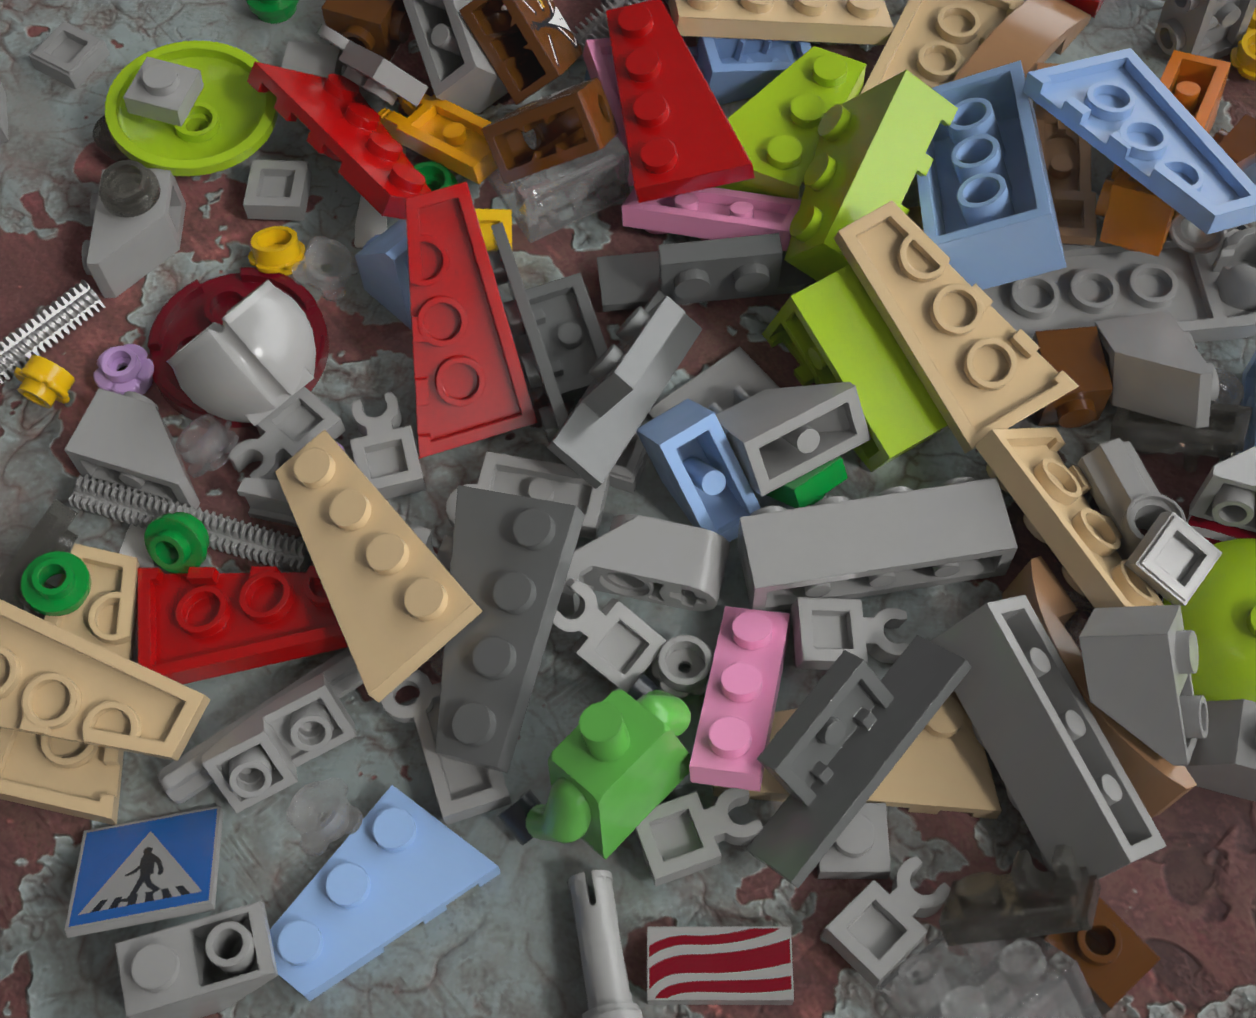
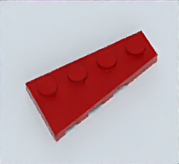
(670, 115)
(345, 131)
(461, 339)
(231, 622)

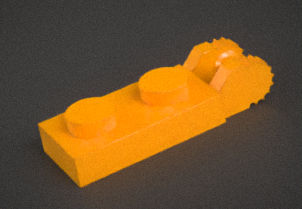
(443, 135)

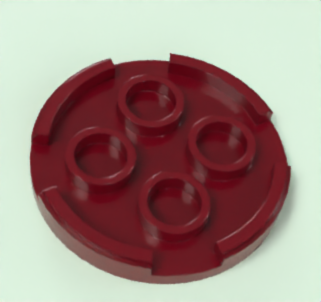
(202, 304)

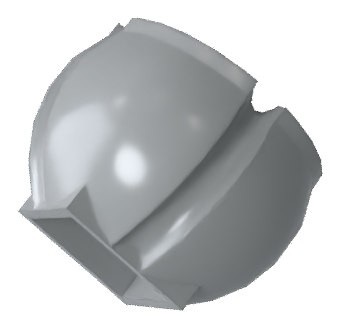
(250, 360)

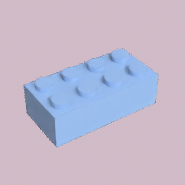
(989, 183)

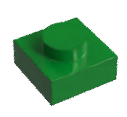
(811, 486)

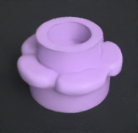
(134, 378)

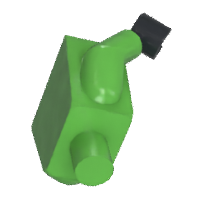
(608, 771)

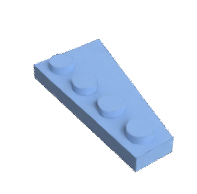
(1148, 134)

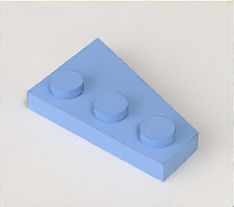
(372, 891)

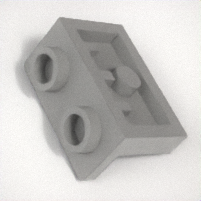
(1203, 26)

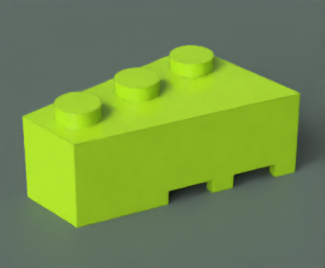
(783, 120)
(861, 163)
(844, 339)

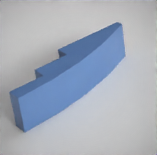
(742, 66)

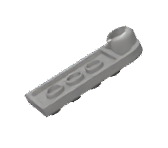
(1204, 293)

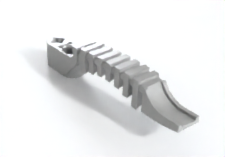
(634, 560)

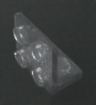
(566, 191)

